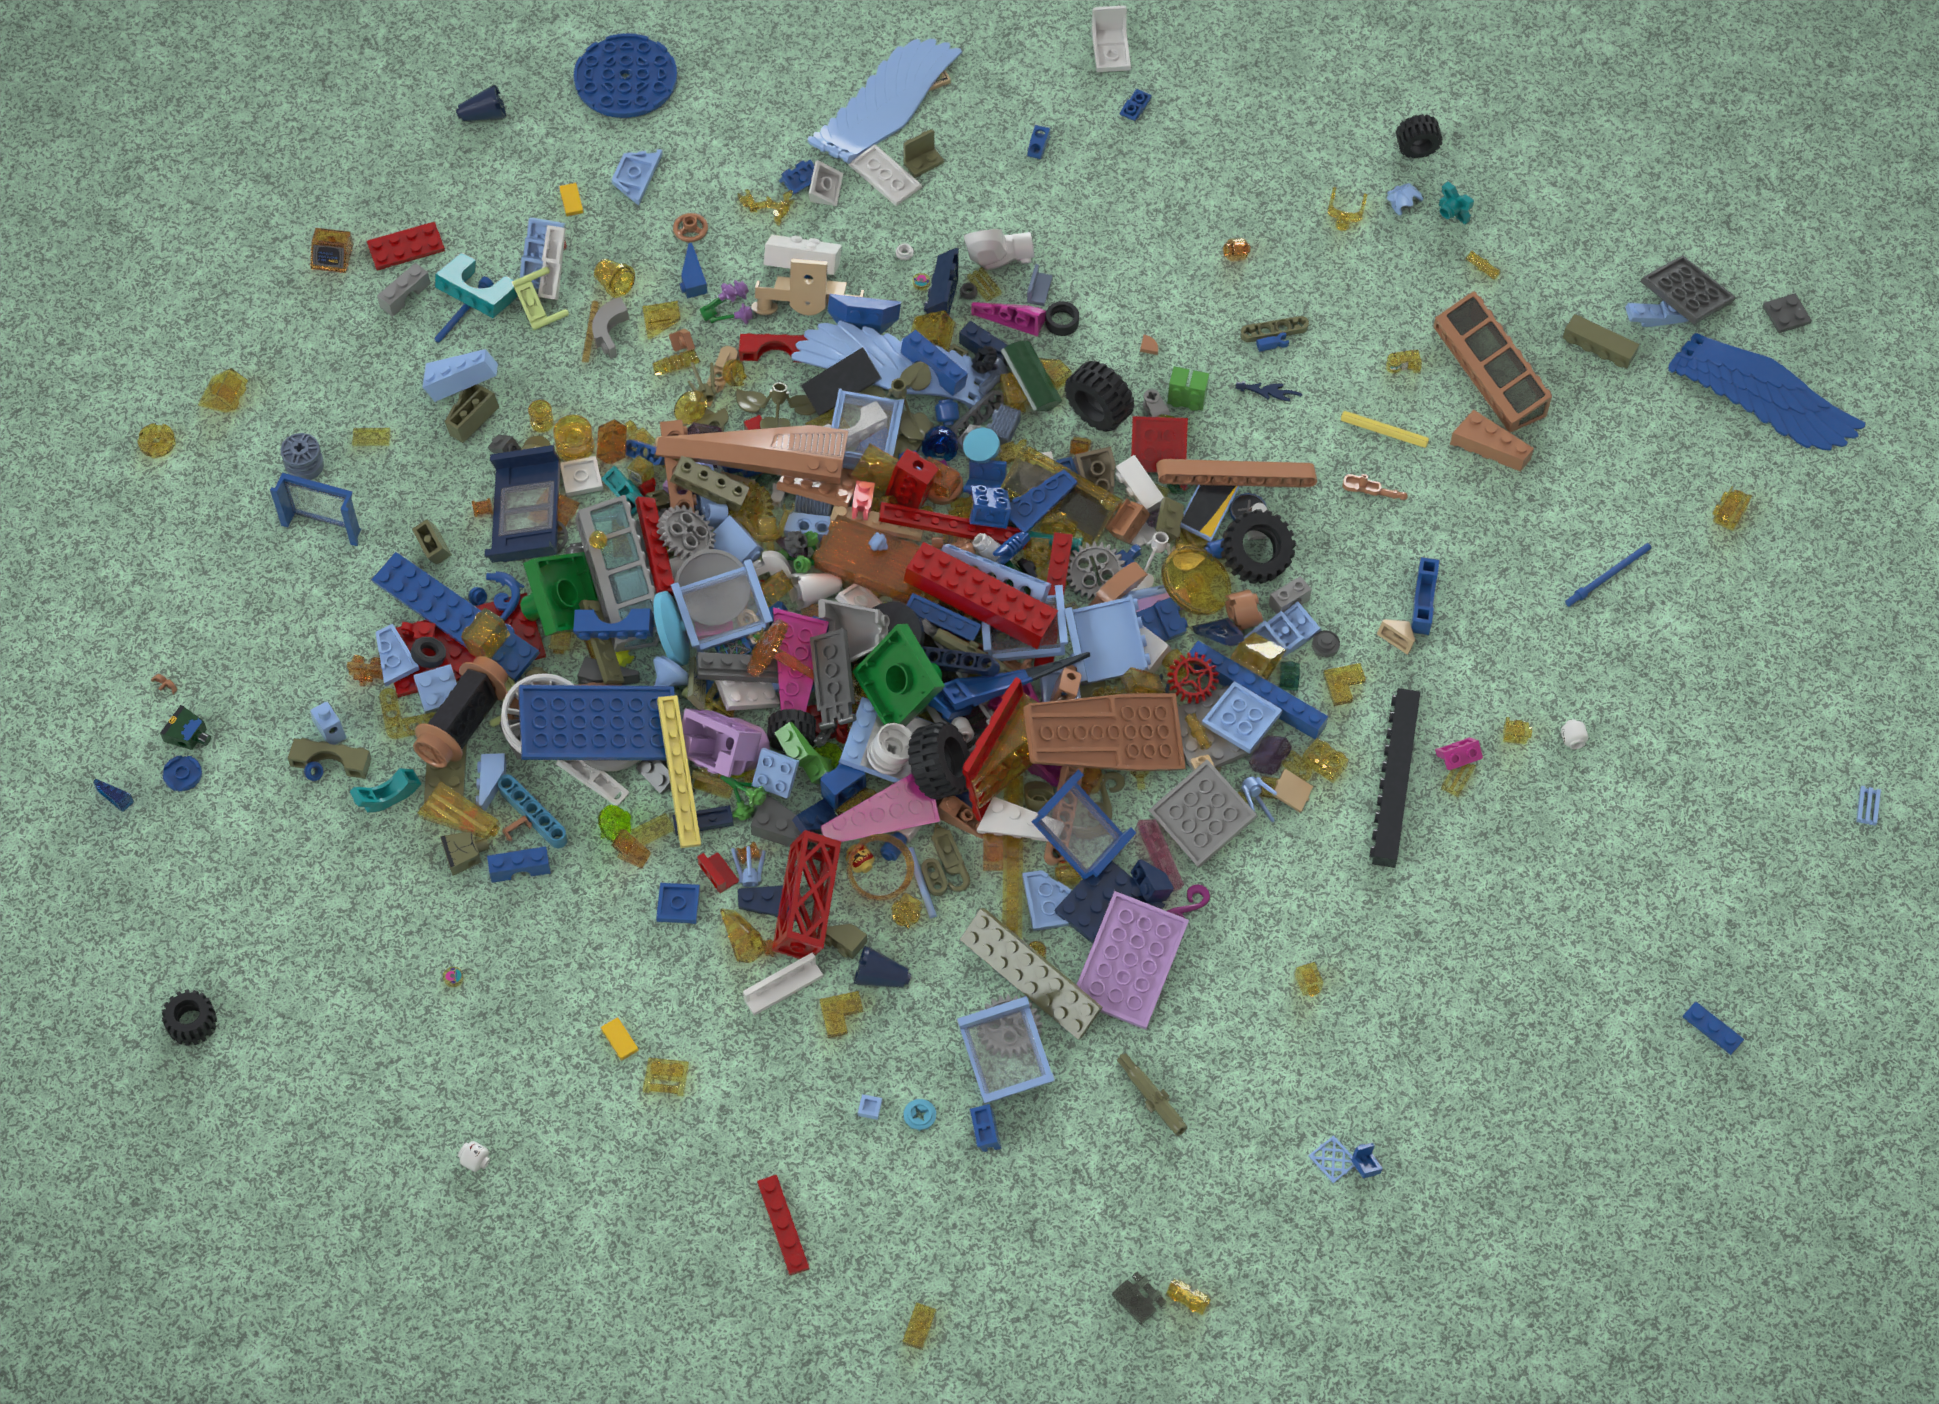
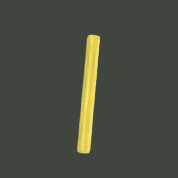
(1385, 429)

